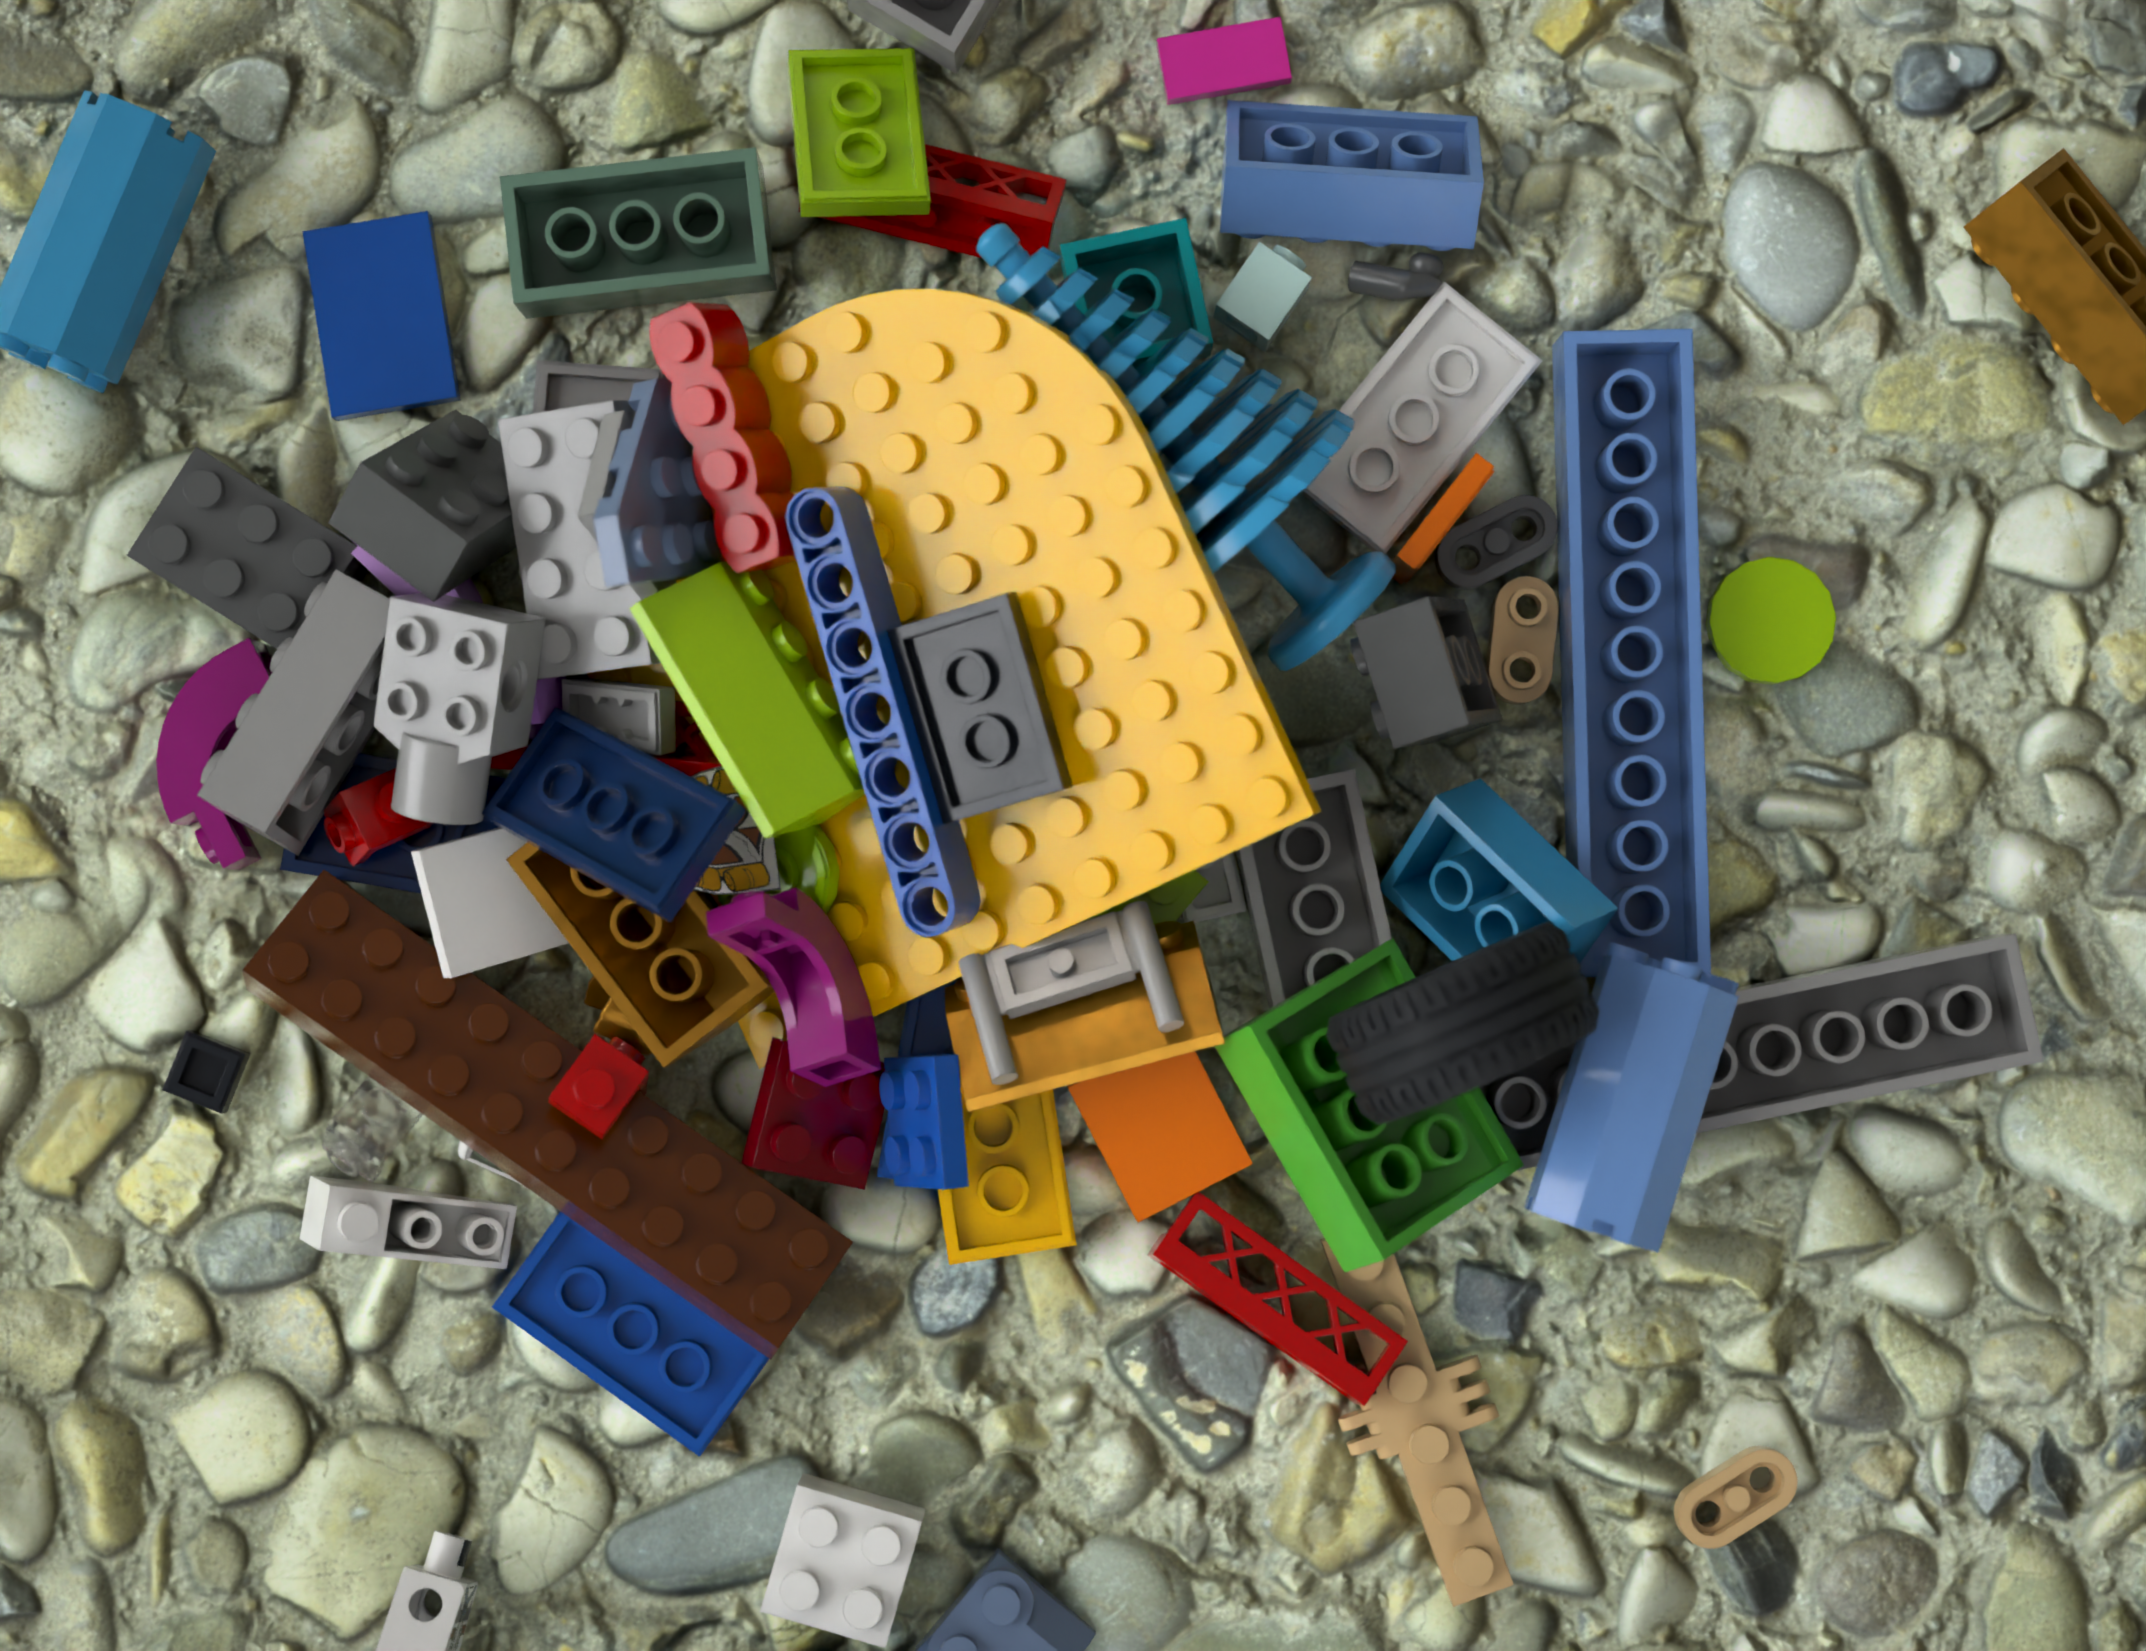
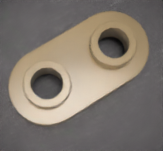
(1522, 639)
(1736, 1502)

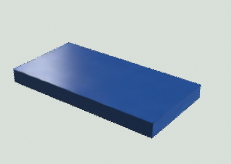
(630, 1333)

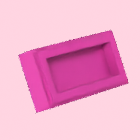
(1224, 60)

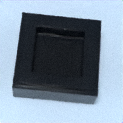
(206, 1071)

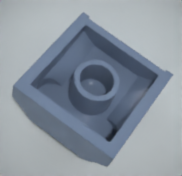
(1007, 1612)

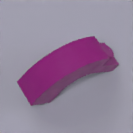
(193, 731)
(813, 978)

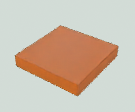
(1441, 518)

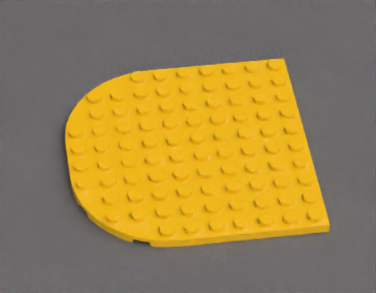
(1023, 471)

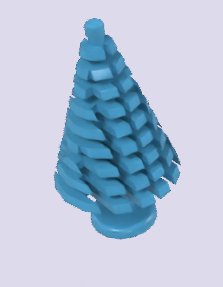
(1221, 454)

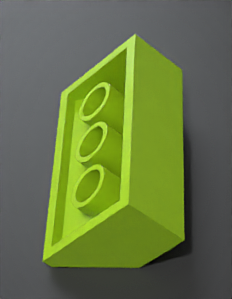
(754, 696)

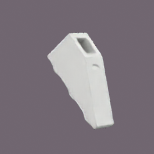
(406, 1223)

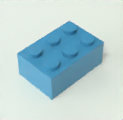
(1487, 874)

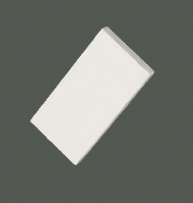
(1419, 417)

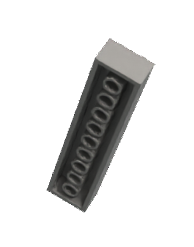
(1833, 1038)

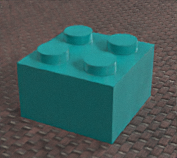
(1151, 266)

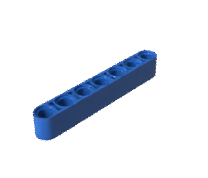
(857, 689)

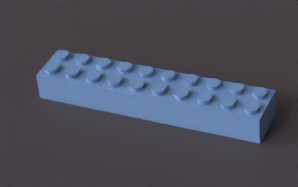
(1632, 636)

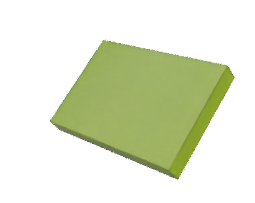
(858, 132)

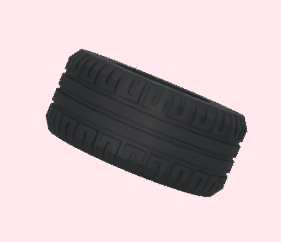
(1463, 1024)

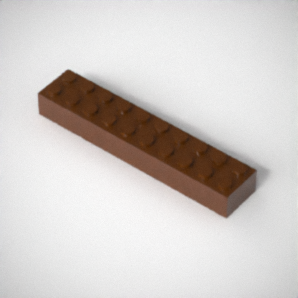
(487, 1079)

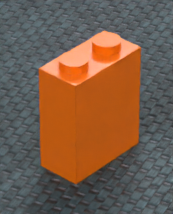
(1161, 1131)

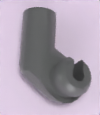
(1396, 283)

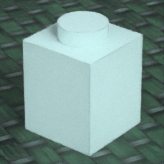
(1263, 294)

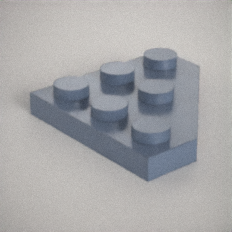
(657, 516)

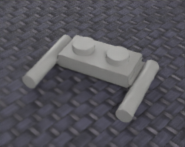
(1063, 968)

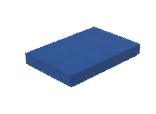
(381, 316)

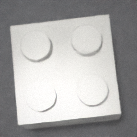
(843, 1560)

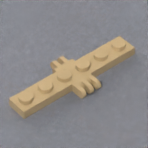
(1420, 1419)

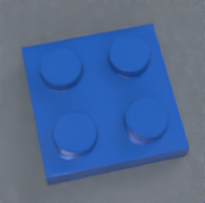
(924, 1121)

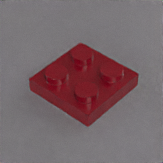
(814, 1128)

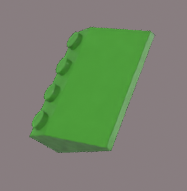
(1360, 1179)

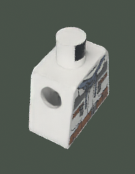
(409, 1623)

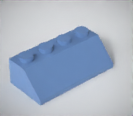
(1351, 175)

